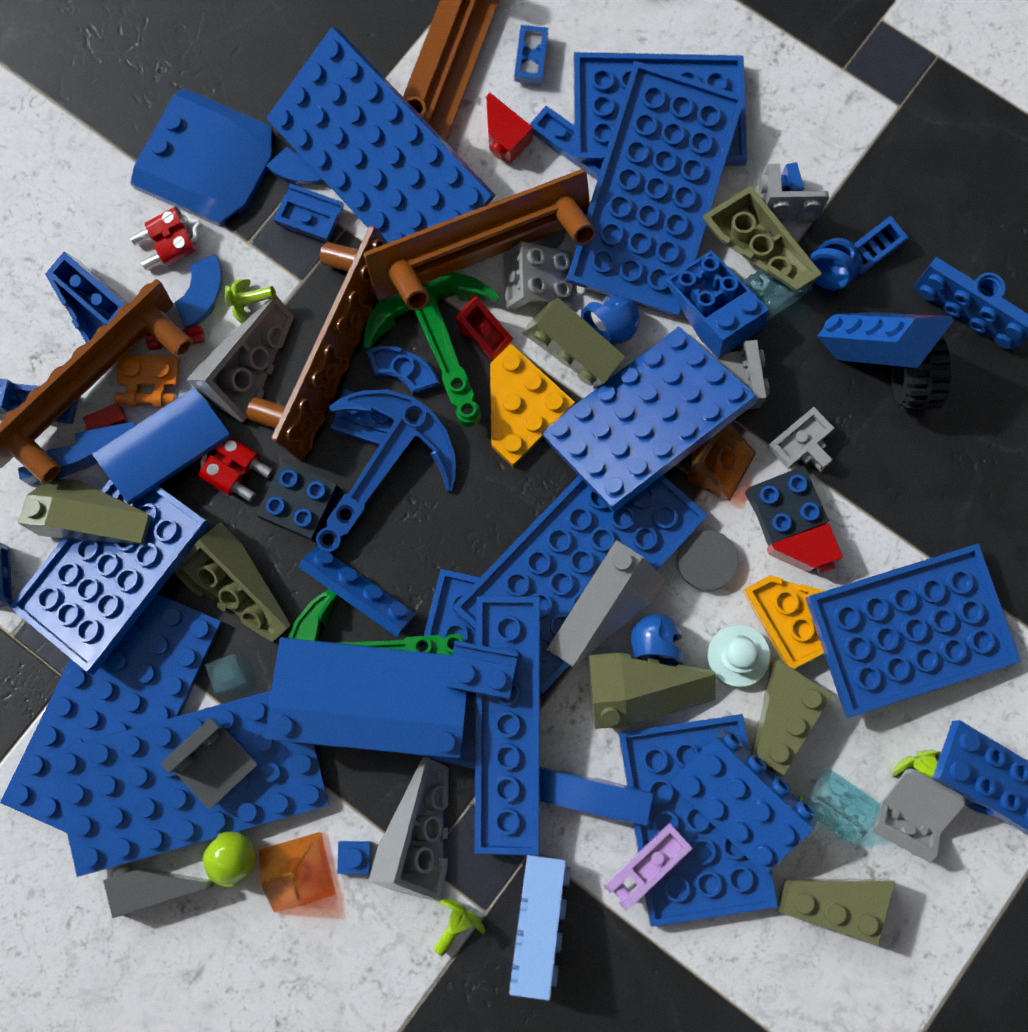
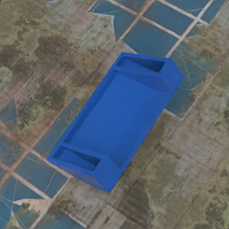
(365, 698)

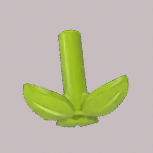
(239, 297)
(923, 763)
(458, 923)

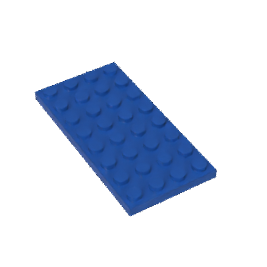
(373, 144)
(655, 186)
(568, 545)
(136, 685)
(129, 808)

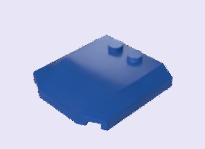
(204, 158)

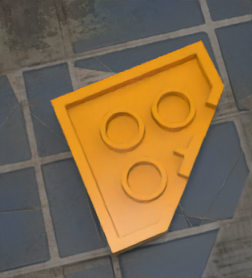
(521, 404)
(786, 618)

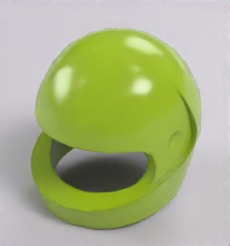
(229, 859)

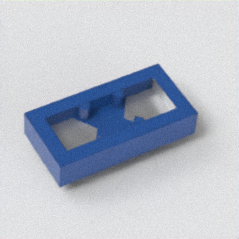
(531, 54)

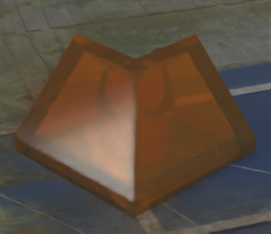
(721, 463)
(296, 872)

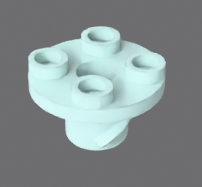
(738, 655)

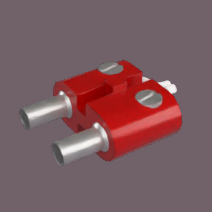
(170, 237)
(229, 467)

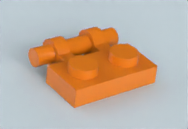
(147, 371)

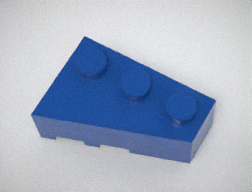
(83, 294)

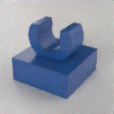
(791, 178)

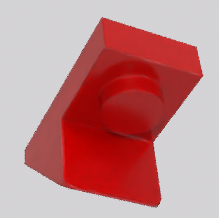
(483, 328)

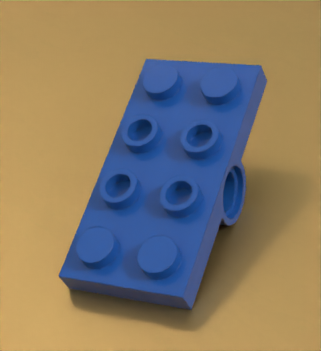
(975, 302)
(985, 774)

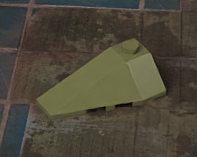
(759, 236)
(82, 512)
(226, 574)
(639, 690)

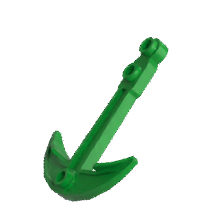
(434, 328)
(318, 613)

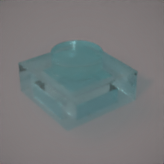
(225, 673)

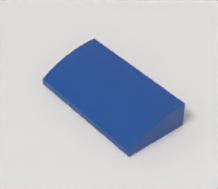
(161, 445)

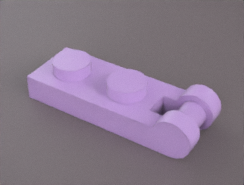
(648, 866)

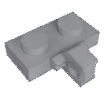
(804, 441)

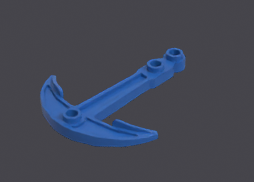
(426, 428)

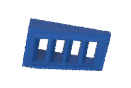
(896, 233)

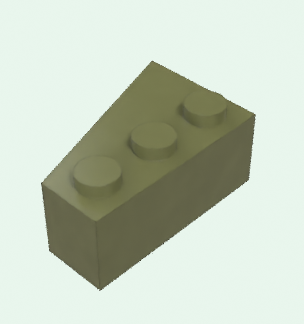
(573, 342)
(787, 716)
(840, 905)

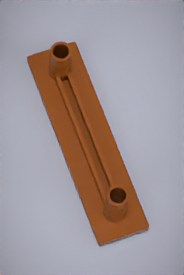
(449, 60)
(479, 235)
(330, 357)
(82, 371)

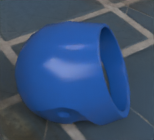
(838, 262)
(617, 315)
(655, 636)

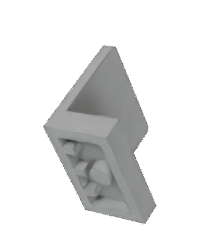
(536, 275)

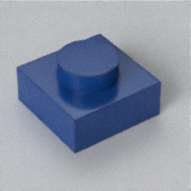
(354, 857)

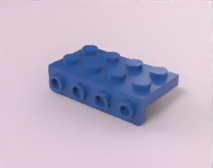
(745, 801)

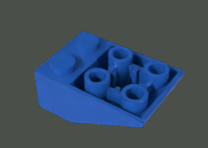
(717, 304)

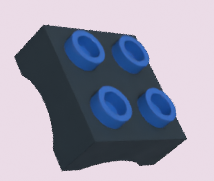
(298, 501)
(786, 505)

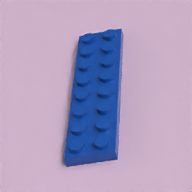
(509, 732)

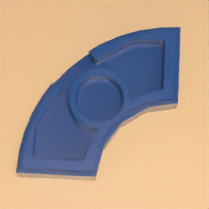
(293, 168)
(202, 292)
(403, 366)

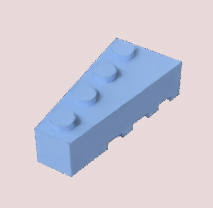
(538, 927)

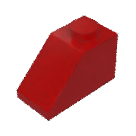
(506, 130)
(809, 550)

